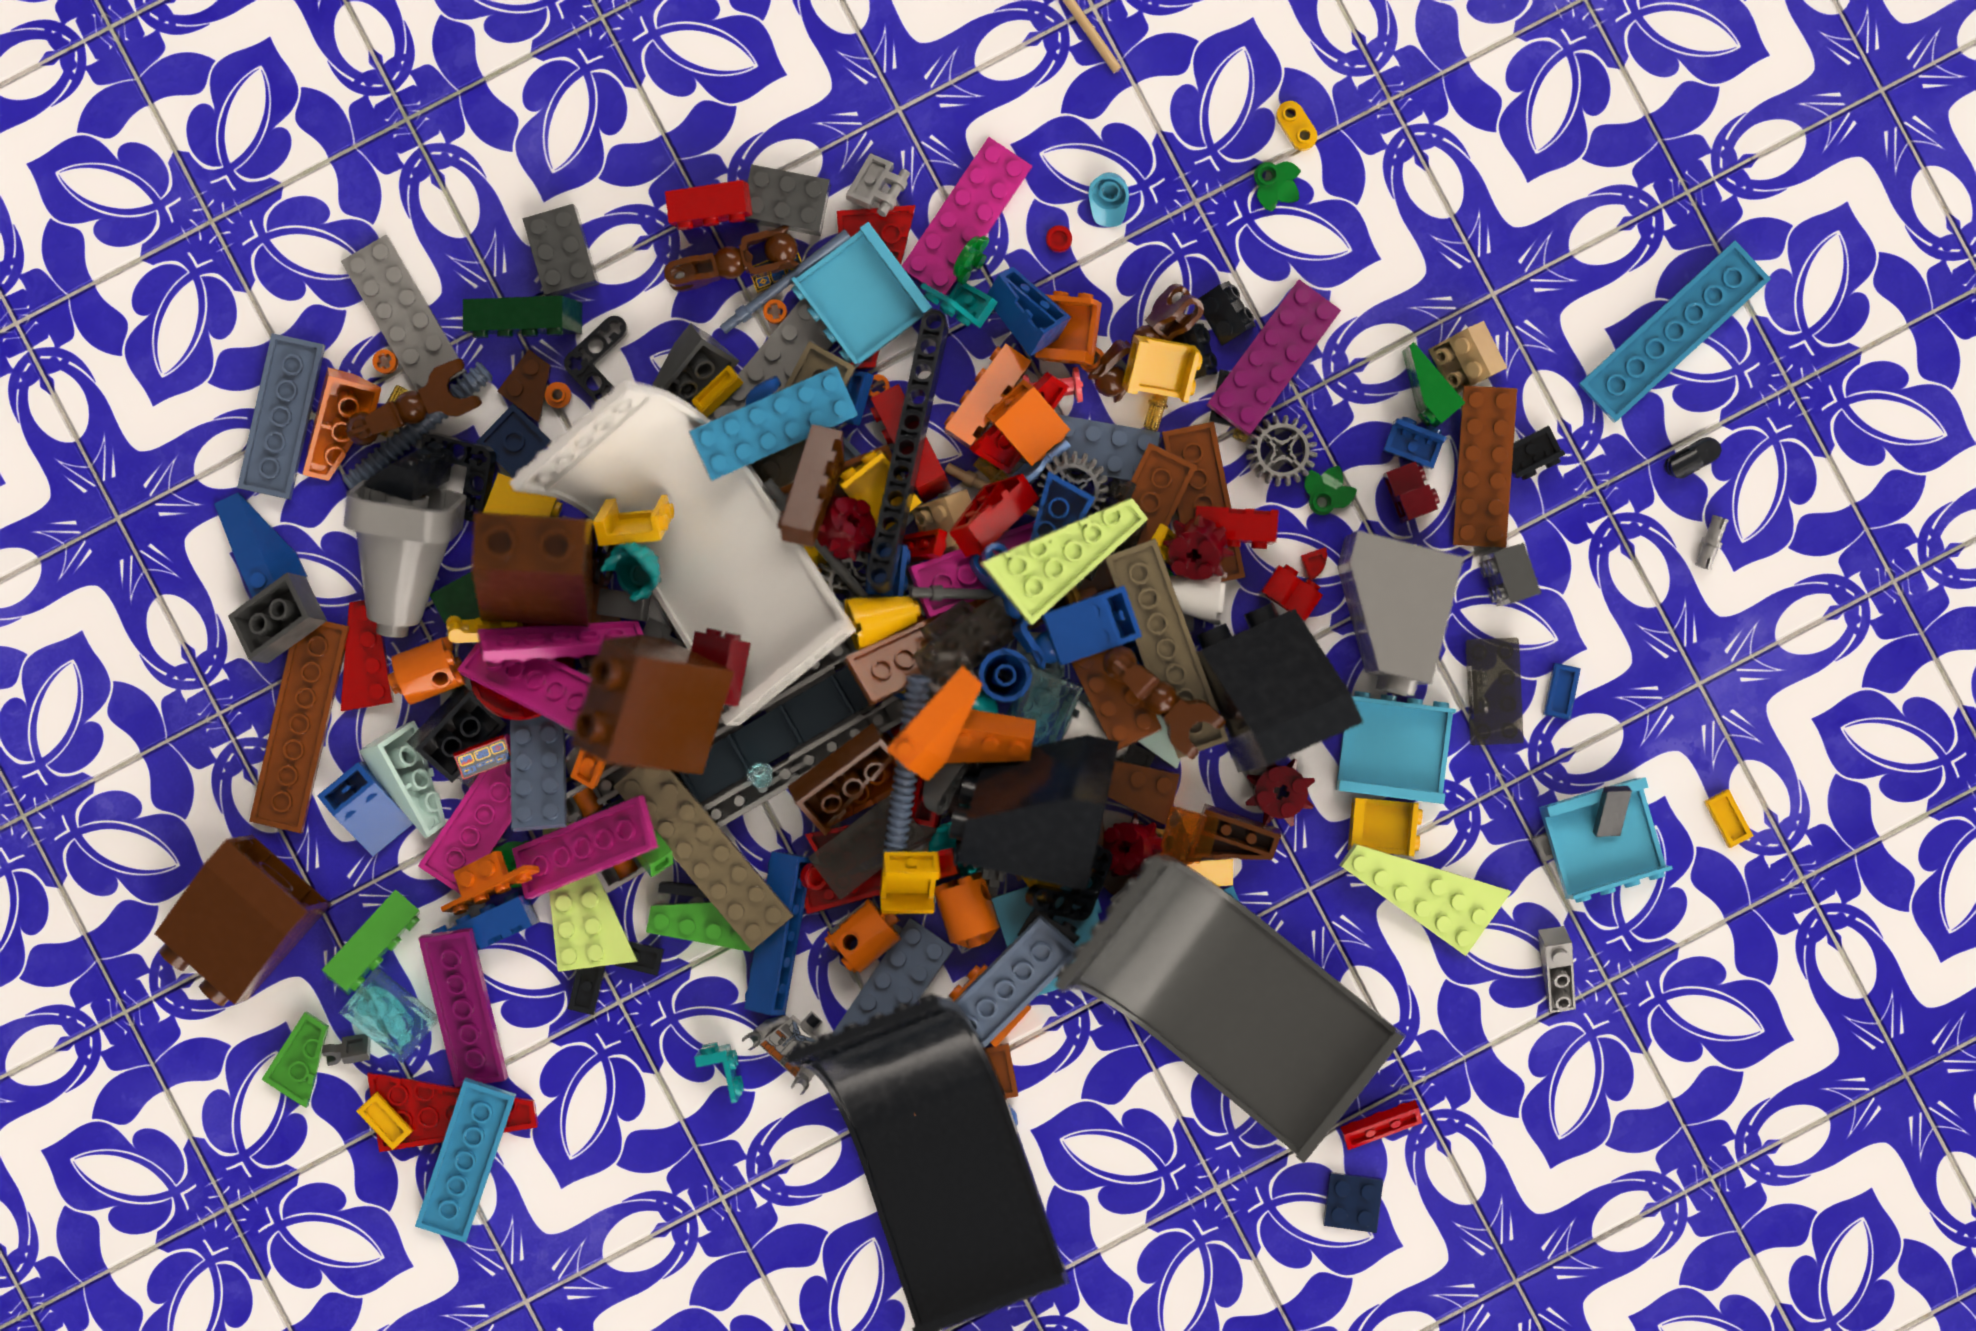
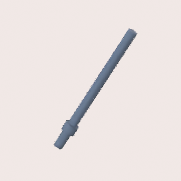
(745, 313)

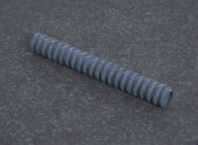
(412, 432)
(904, 777)

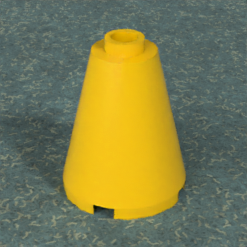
(879, 617)

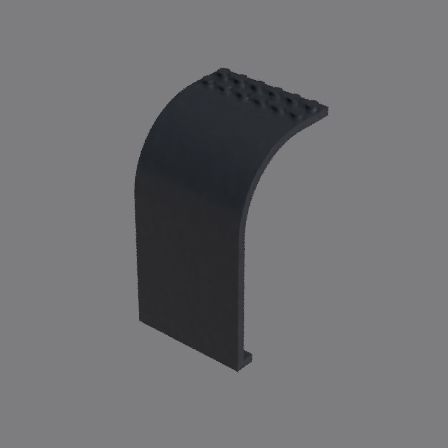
(952, 1177)

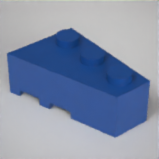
(1027, 311)

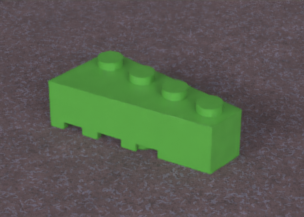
(694, 922)
(371, 942)

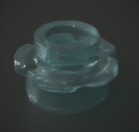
(760, 780)

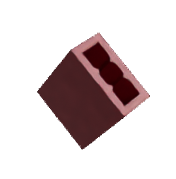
(726, 651)

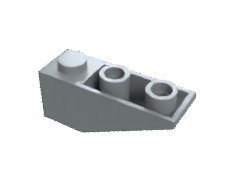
(1557, 968)

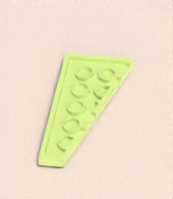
(1049, 566)
(1438, 899)
(586, 926)

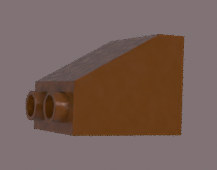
(534, 568)
(651, 705)
(239, 919)

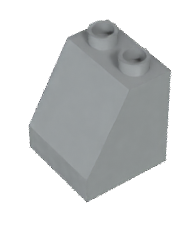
(1398, 607)

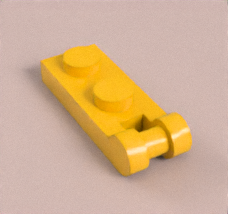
(467, 630)

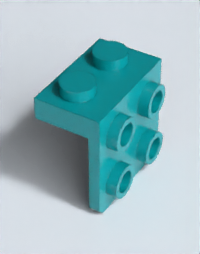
(964, 301)
(713, 1054)

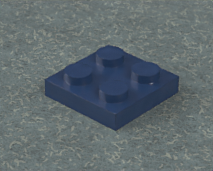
(514, 440)
(1353, 1202)

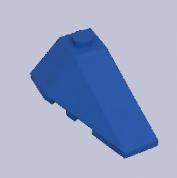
(256, 545)

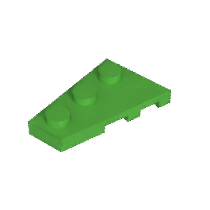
(298, 1061)

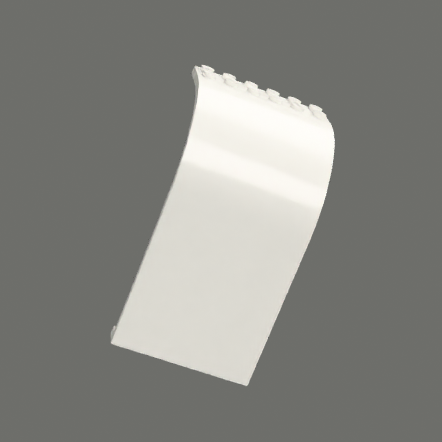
(722, 548)

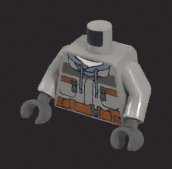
(780, 1035)

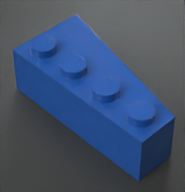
(1060, 506)
(499, 921)

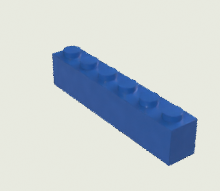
(775, 956)

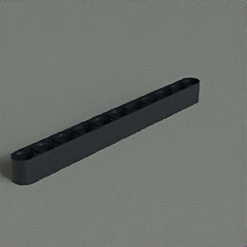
(911, 462)

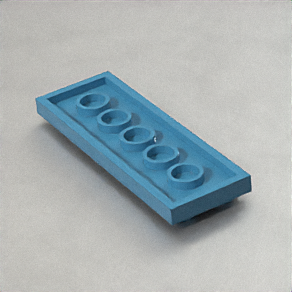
(772, 423)
(465, 1160)

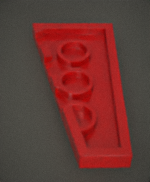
(364, 663)

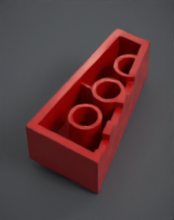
(931, 476)

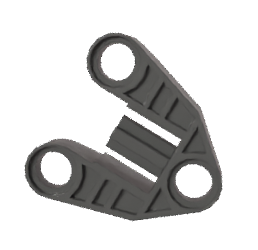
(944, 787)

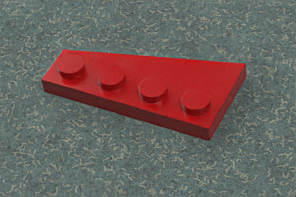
(994, 445)

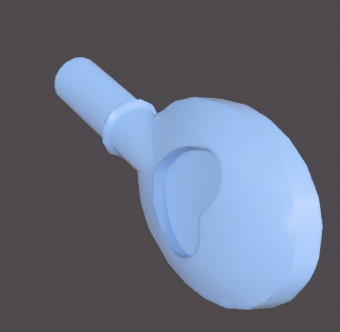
(1033, 472)

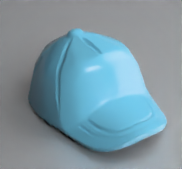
(1108, 199)

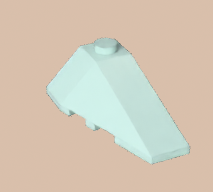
(406, 777)

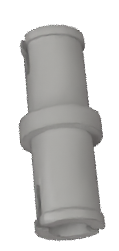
(1711, 542)

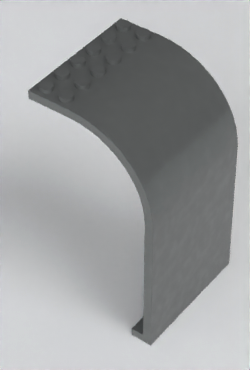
(1234, 1001)

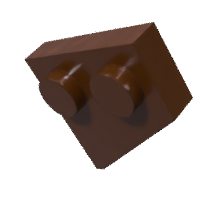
(527, 385)

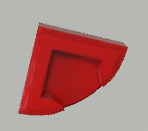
(1314, 562)

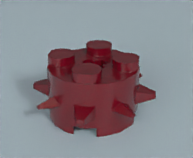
(847, 528)
(1197, 549)
(1286, 806)
(1131, 846)

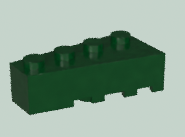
(522, 316)

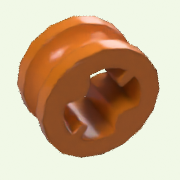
(769, 317)
(376, 361)
(879, 378)

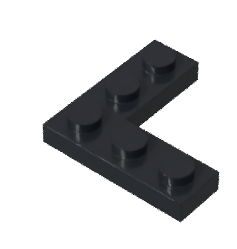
(589, 980)

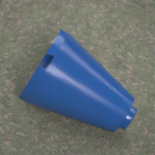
(1013, 670)

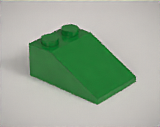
(1431, 391)

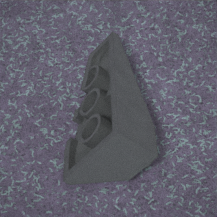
(693, 364)

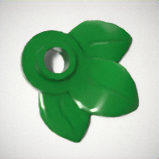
(1279, 187)
(1330, 488)

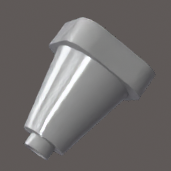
(401, 550)

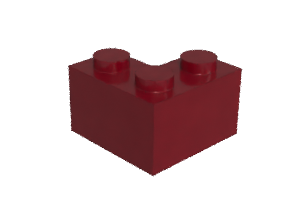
(1410, 493)

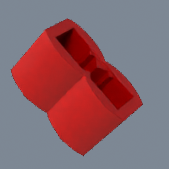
(1291, 592)

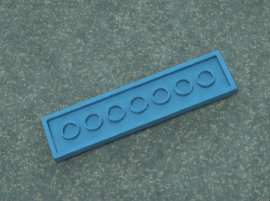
(1674, 331)

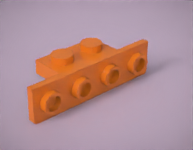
(485, 878)

